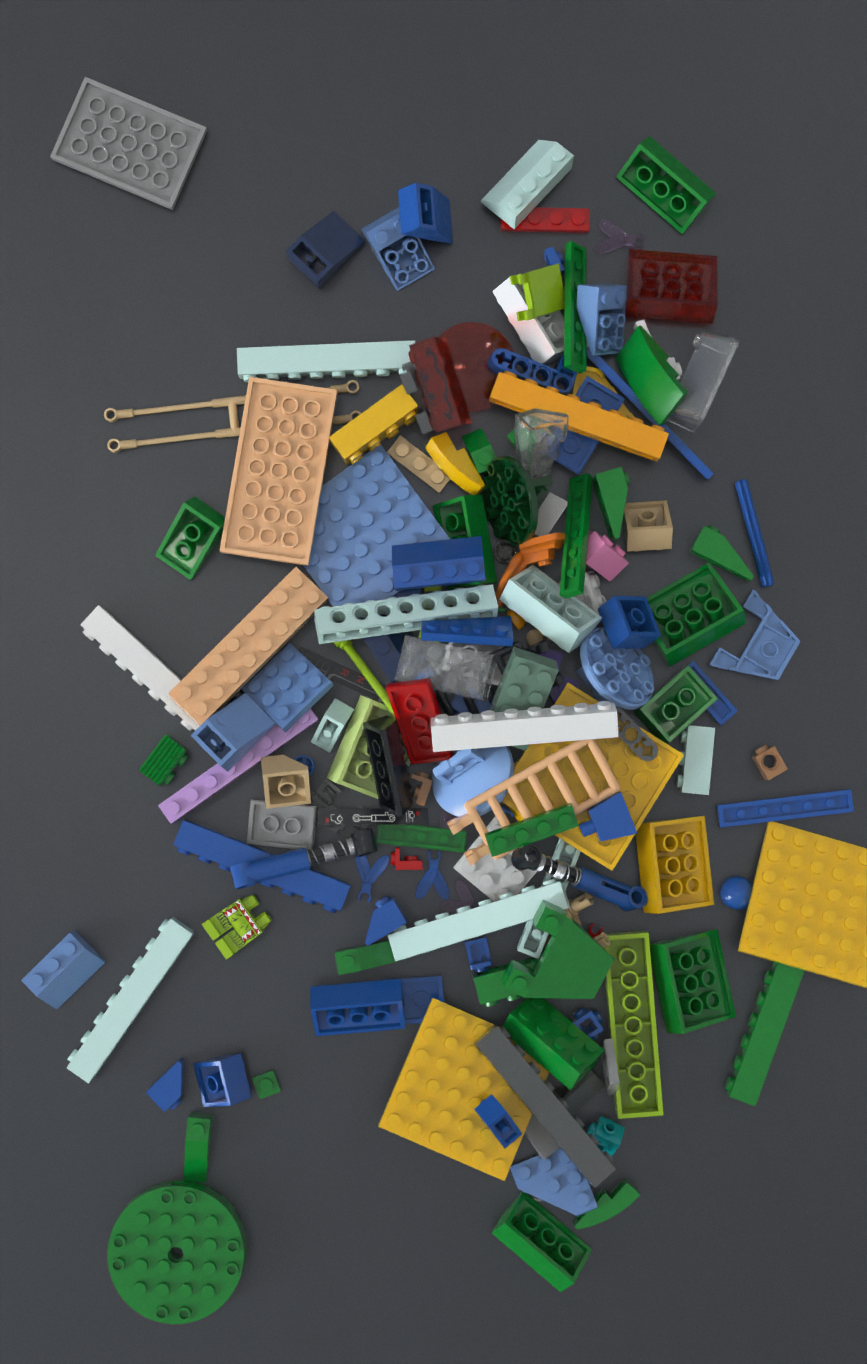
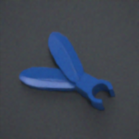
(370, 875)
(433, 876)

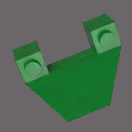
(569, 966)

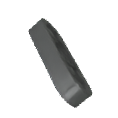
(648, 742)

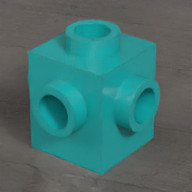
(607, 1133)

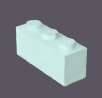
(697, 760)

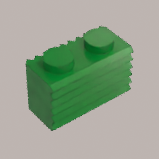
(164, 760)

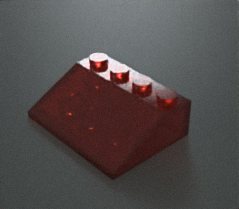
(671, 286)

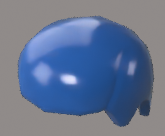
(736, 892)

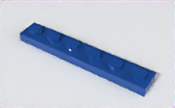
(785, 808)

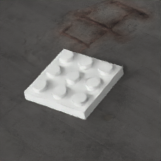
(492, 875)

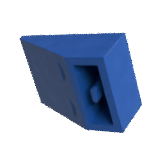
(425, 213)

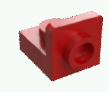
(409, 863)

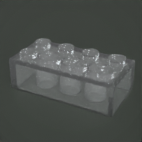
(448, 667)

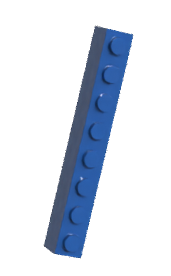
(229, 851)

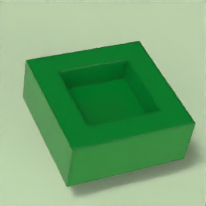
(266, 1084)

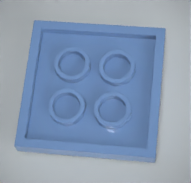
(287, 687)

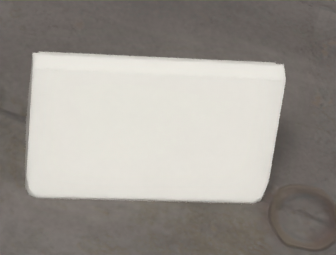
(549, 514)

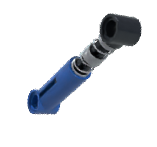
(252, 872)
(581, 878)

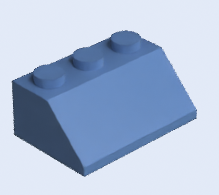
(63, 970)

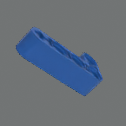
(531, 367)

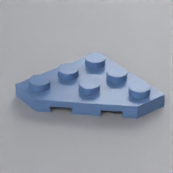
(555, 1182)

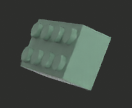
(524, 683)

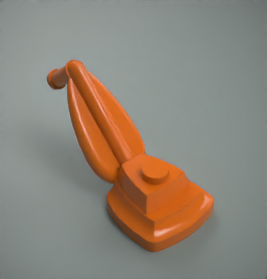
(534, 551)

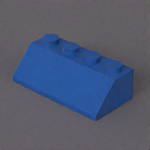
(438, 563)
(357, 1007)

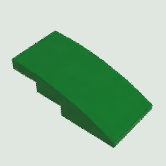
(651, 375)

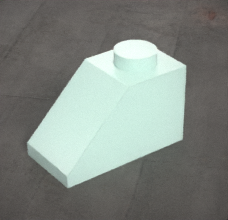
(332, 725)

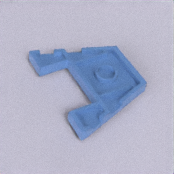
(768, 648)

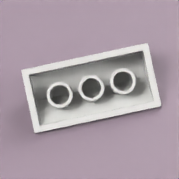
(541, 335)

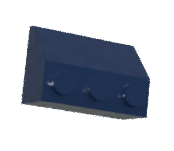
(387, 650)

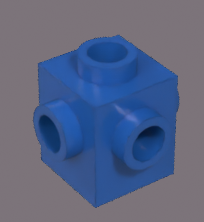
(594, 1028)

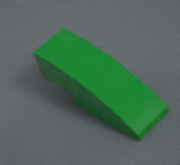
(608, 1204)

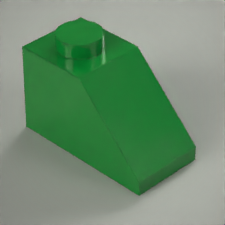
(479, 450)

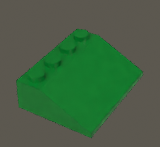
(694, 613)
(692, 981)

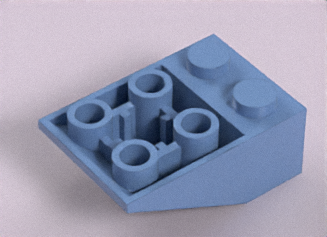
(400, 255)
(602, 316)
(233, 731)

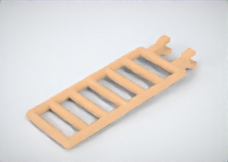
(472, 816)

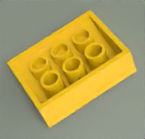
(674, 864)

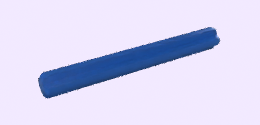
(754, 533)

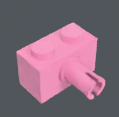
(603, 556)

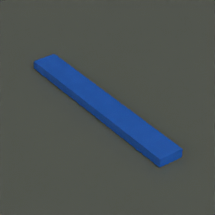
(627, 391)

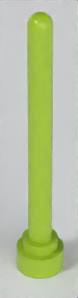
(366, 672)

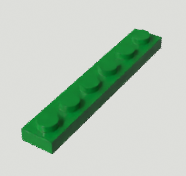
(573, 331)
(576, 536)

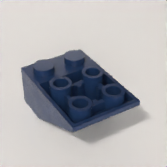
(324, 248)

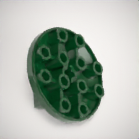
(512, 499)

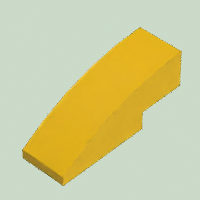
(455, 464)

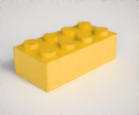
(374, 425)

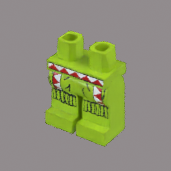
(242, 919)

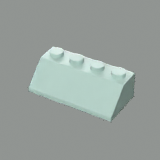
(529, 181)
(539, 603)

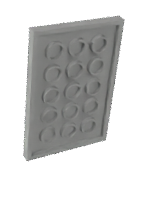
(128, 143)

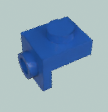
(553, 257)
(478, 954)

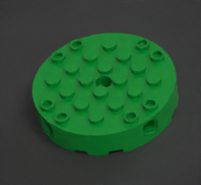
(172, 1285)

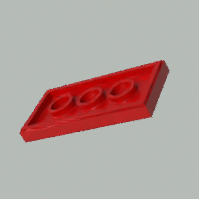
(413, 707)

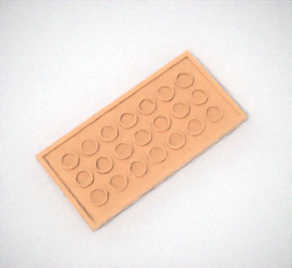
(278, 471)

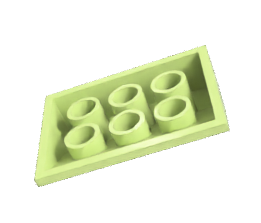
(352, 762)

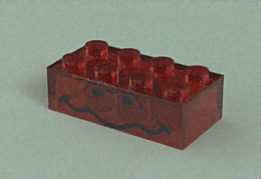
(439, 384)

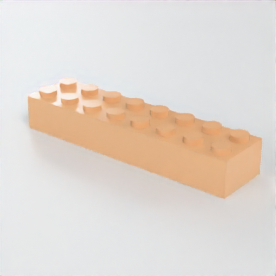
(248, 647)

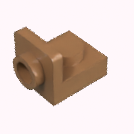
(421, 792)

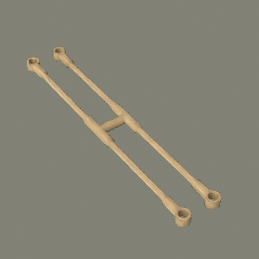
(231, 402)

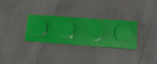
(531, 829)

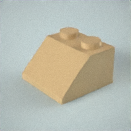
(647, 526)
(285, 782)

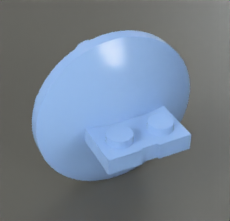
(615, 673)
(469, 775)

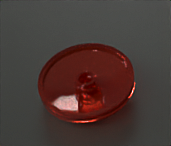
(470, 348)

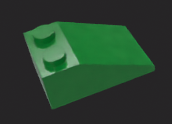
(611, 496)
(191, 537)
(676, 705)

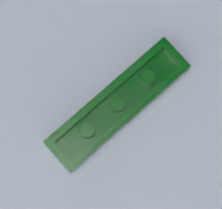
(422, 837)

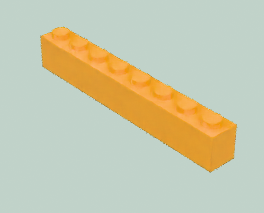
(583, 418)

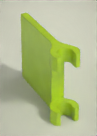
(542, 291)

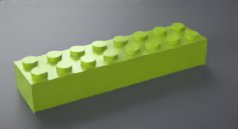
(633, 1025)

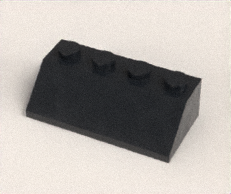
(389, 765)

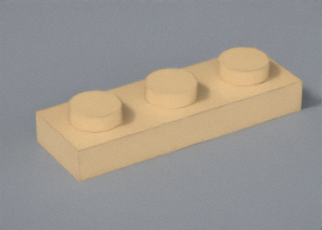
(418, 464)

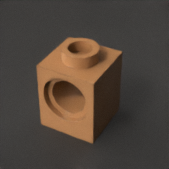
(778, 765)

